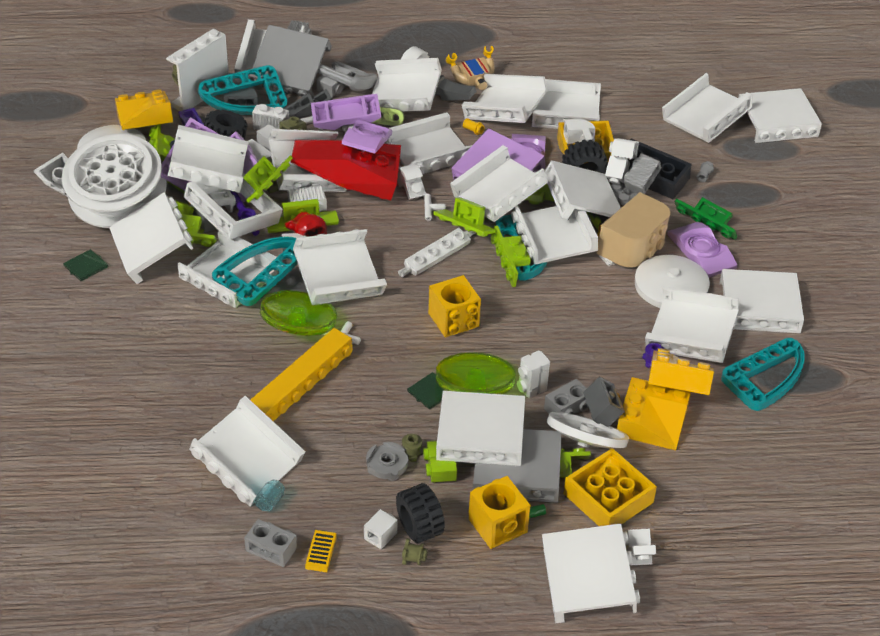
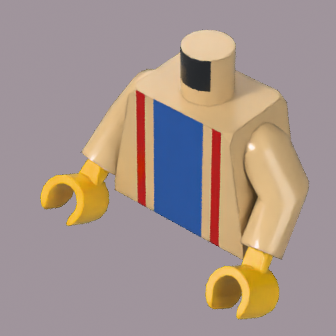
(472, 71)

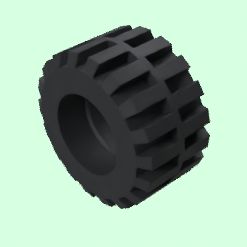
(226, 123)
(586, 152)
(420, 513)

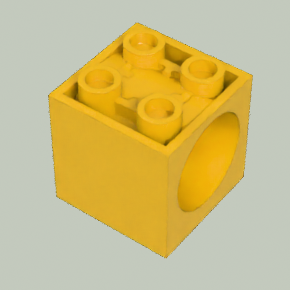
(454, 306)
(499, 512)

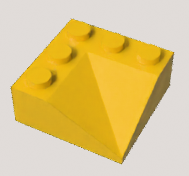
(143, 109)
(603, 136)
(679, 374)
(653, 413)
(609, 489)

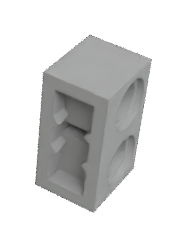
(567, 399)
(271, 542)

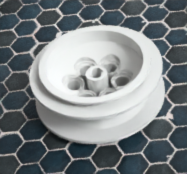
(112, 178)

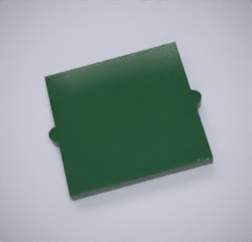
(85, 265)
(427, 391)

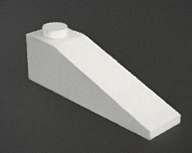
(52, 171)

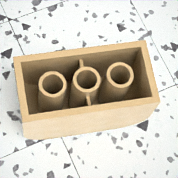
(634, 231)

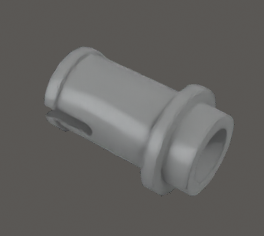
(706, 169)

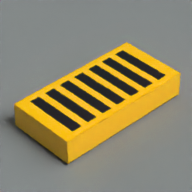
(321, 551)

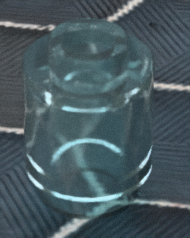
(269, 495)

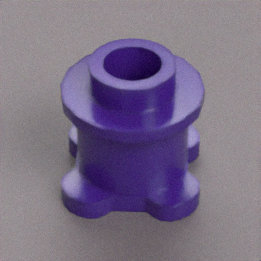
(647, 356)

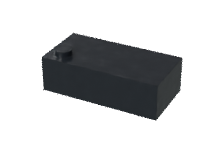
(673, 171)

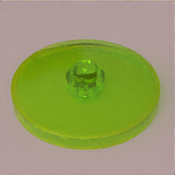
(296, 315)
(475, 373)

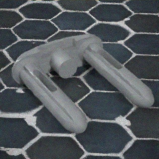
(358, 81)

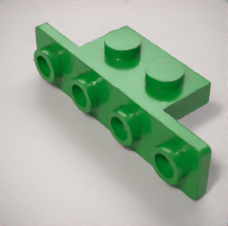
(710, 215)

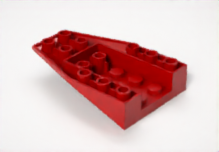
(350, 166)

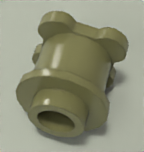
(412, 445)
(414, 553)

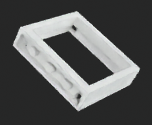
(197, 196)

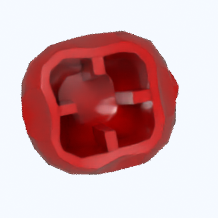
(307, 224)

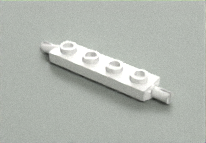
(436, 252)

